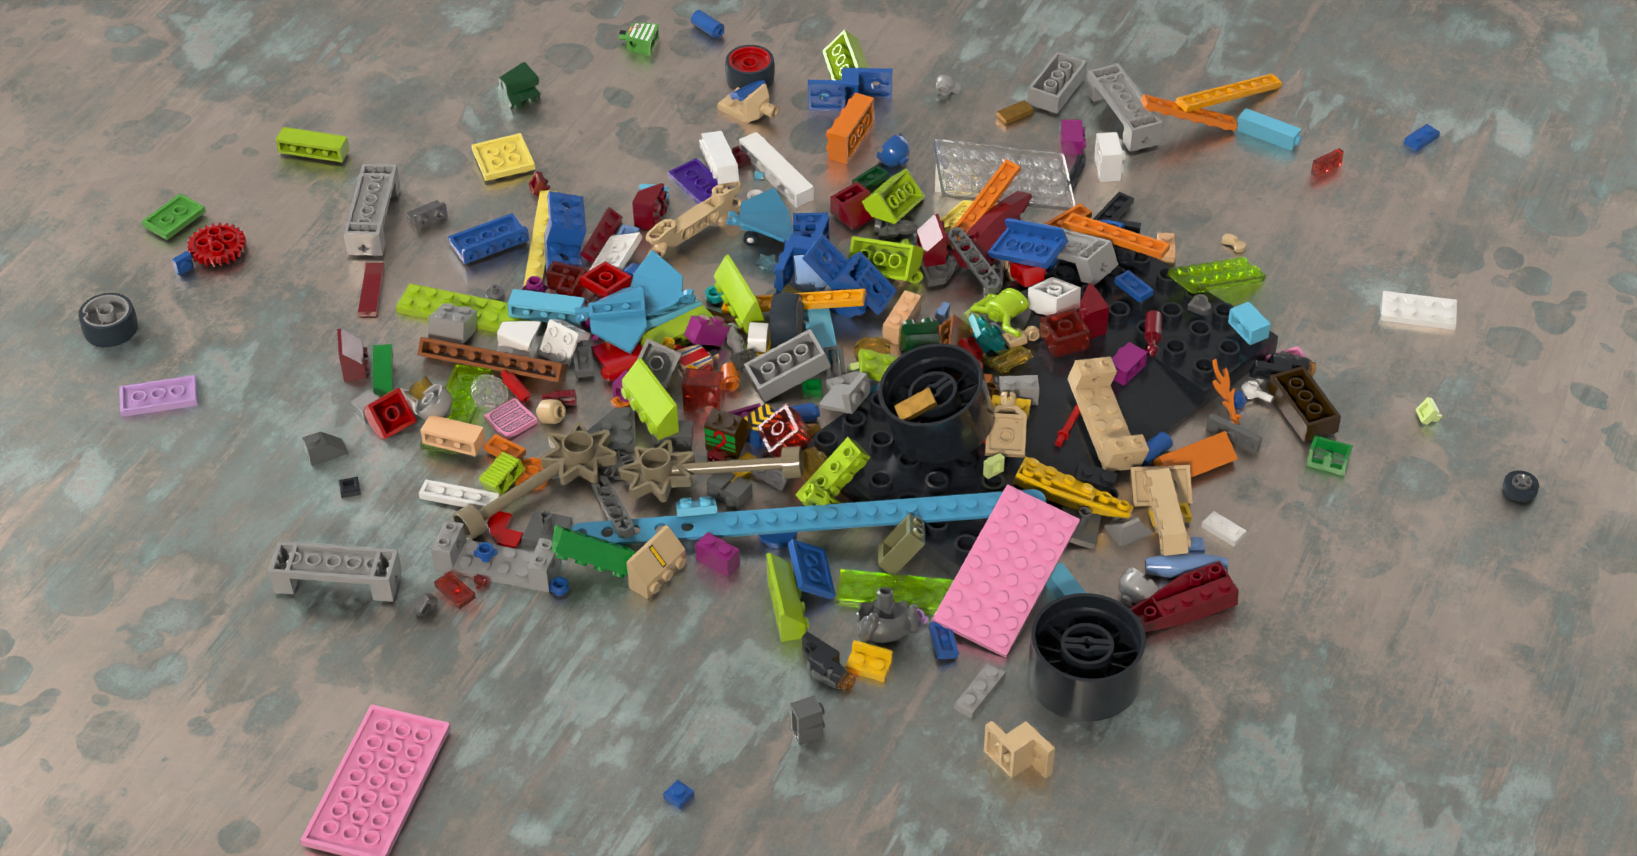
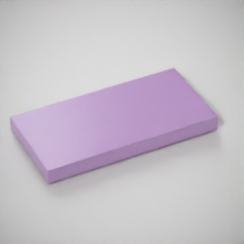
(158, 395)

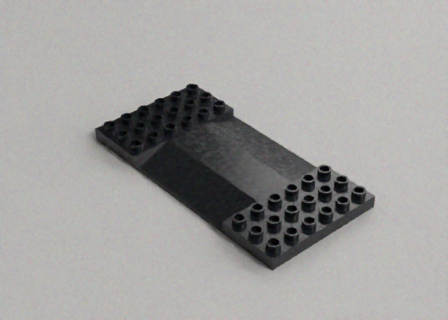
(1155, 400)

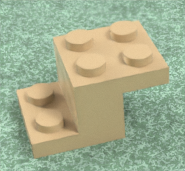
(1019, 749)

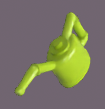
(1003, 308)

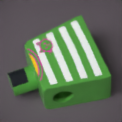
(641, 37)

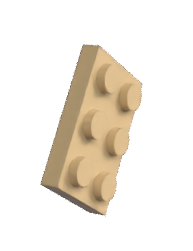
(1181, 483)

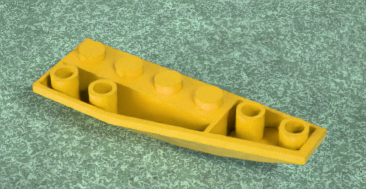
(1068, 491)

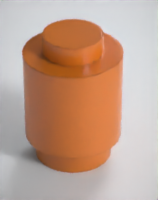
(731, 376)

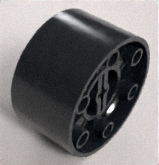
(962, 397)
(1084, 675)

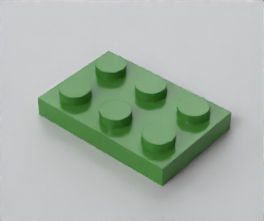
(173, 216)

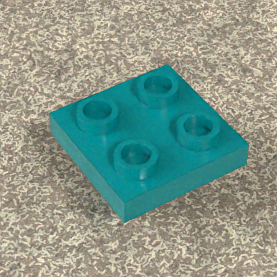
(986, 336)

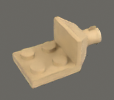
(751, 108)
(1008, 429)

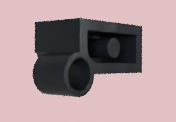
(1097, 477)

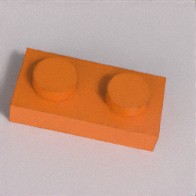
(498, 444)

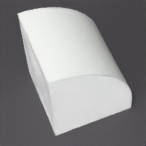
(758, 336)

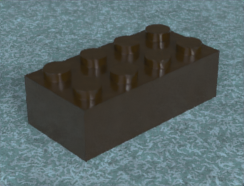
(1304, 403)

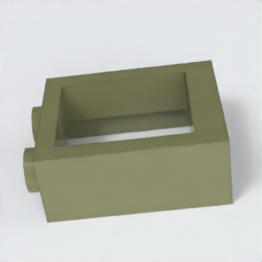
(901, 544)

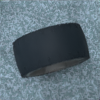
(785, 317)
(108, 319)

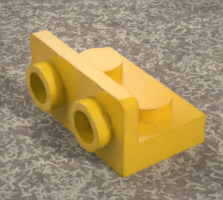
(869, 661)

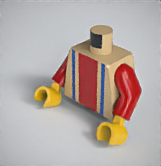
(692, 357)

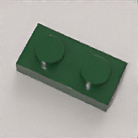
(872, 177)

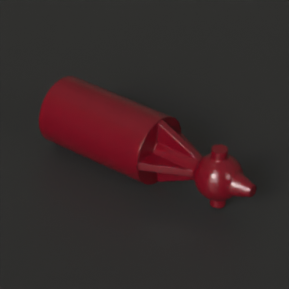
(1153, 331)

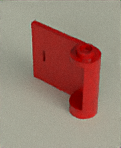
(614, 359)

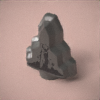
(890, 230)

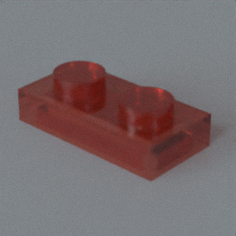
(1327, 162)
(454, 589)

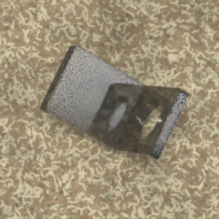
(743, 357)

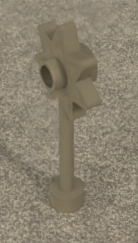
(570, 456)
(662, 469)

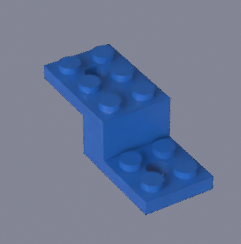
(853, 81)
(564, 229)
(797, 246)
(849, 273)

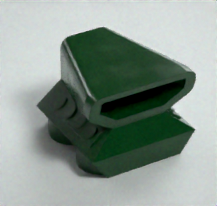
(518, 86)
(916, 334)

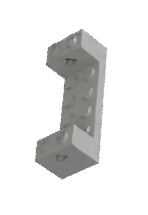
(1141, 126)
(369, 208)
(1091, 254)
(336, 564)
(509, 566)

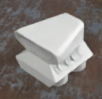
(520, 338)

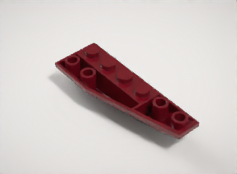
(1188, 598)

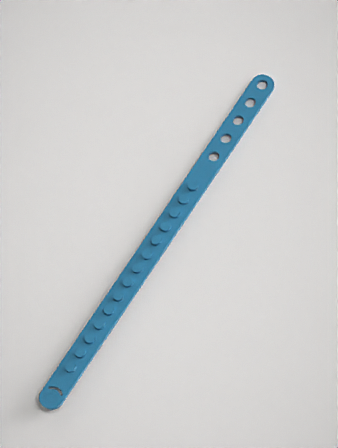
(810, 517)

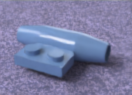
(1177, 565)

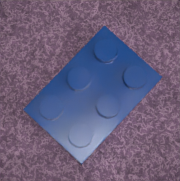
(811, 569)

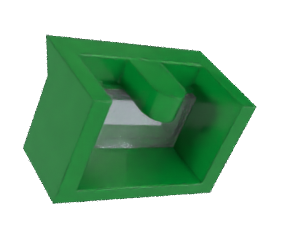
(1329, 455)

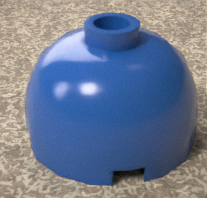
(895, 151)

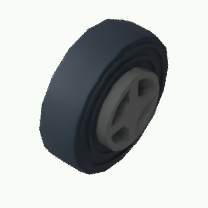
(1520, 486)

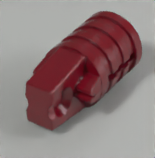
(563, 394)

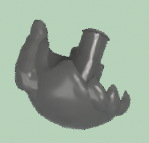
(885, 620)

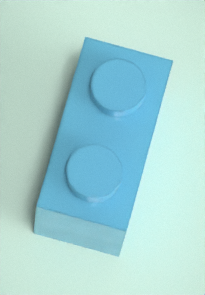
(1249, 323)

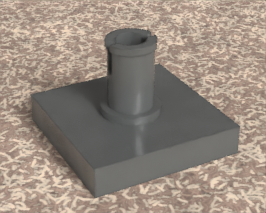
(542, 526)
(1088, 528)

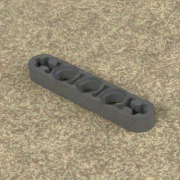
(978, 266)
(613, 512)

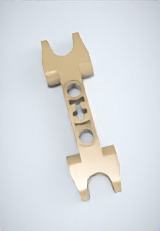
(673, 232)

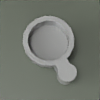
(946, 84)

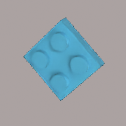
(702, 506)

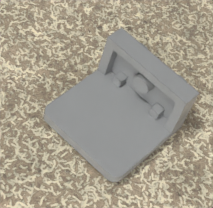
(847, 397)

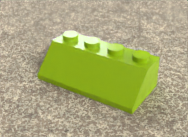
(844, 53)
(894, 197)
(892, 259)
(737, 295)
(650, 401)
(785, 599)

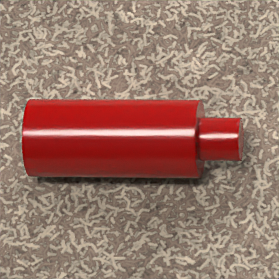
(516, 386)

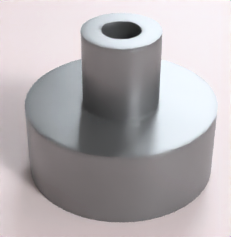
(495, 293)

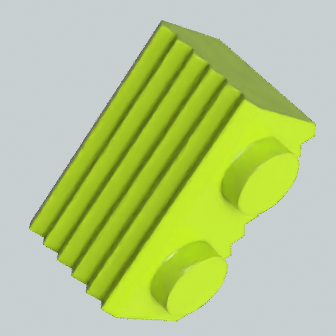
(501, 473)

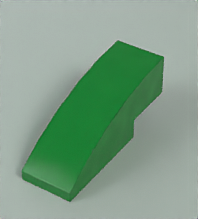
(383, 369)

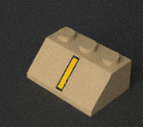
(655, 563)

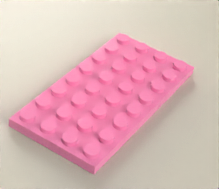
(1006, 571)
(376, 784)

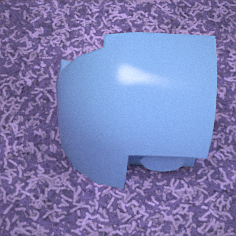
(805, 277)

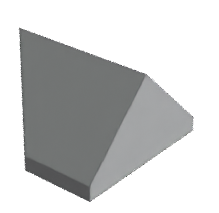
(1127, 530)

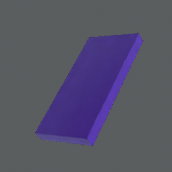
(694, 180)

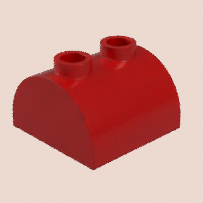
(605, 280)
(389, 414)

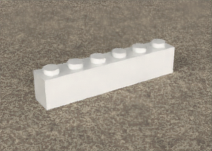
(719, 157)
(777, 170)

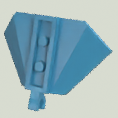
(764, 215)
(660, 285)
(617, 317)

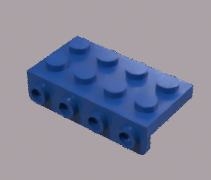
(488, 238)
(1029, 243)

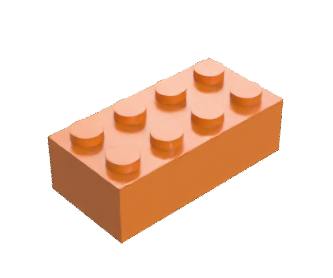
(850, 128)

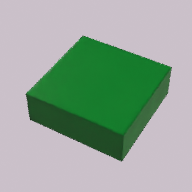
(812, 388)

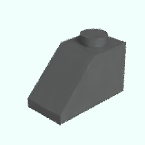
(323, 447)

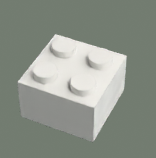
(1109, 157)
(1053, 296)

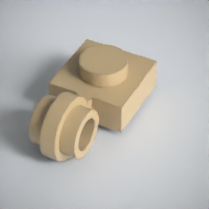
(1030, 333)

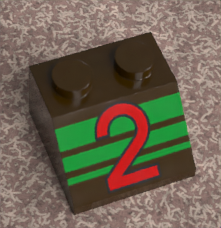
(726, 432)

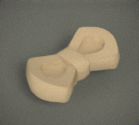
(1239, 246)

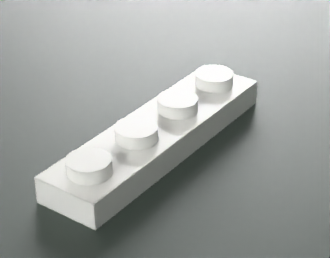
(456, 494)

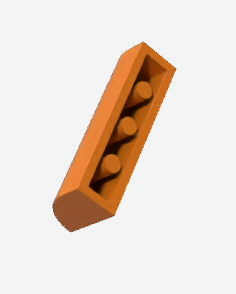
(1201, 455)

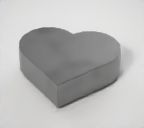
(1200, 305)
(425, 603)

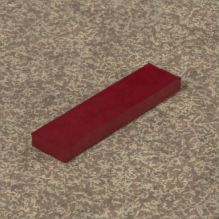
(601, 234)
(371, 289)

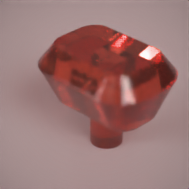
(480, 581)

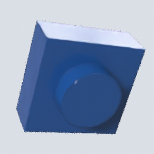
(182, 263)
(678, 794)

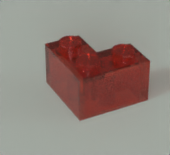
(565, 279)

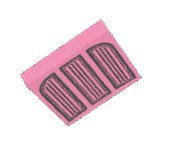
(510, 419)

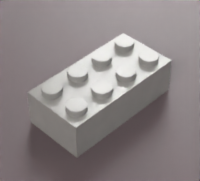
(1057, 82)
(787, 365)

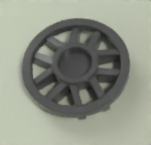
(623, 460)

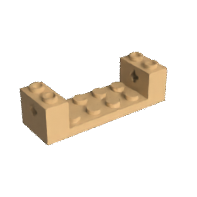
(1104, 416)

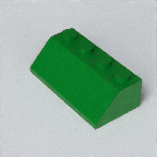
(591, 550)

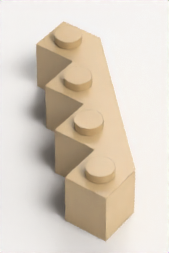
(1167, 514)

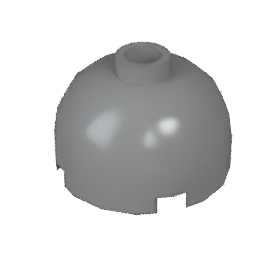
(435, 403)
(1135, 586)

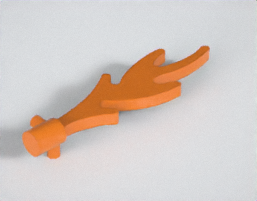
(1223, 390)

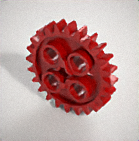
(217, 244)

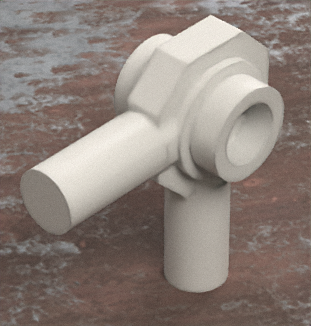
(1252, 389)

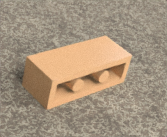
(906, 308)
(453, 435)

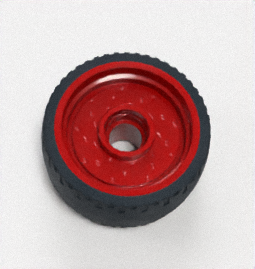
(749, 65)

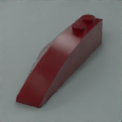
(992, 226)

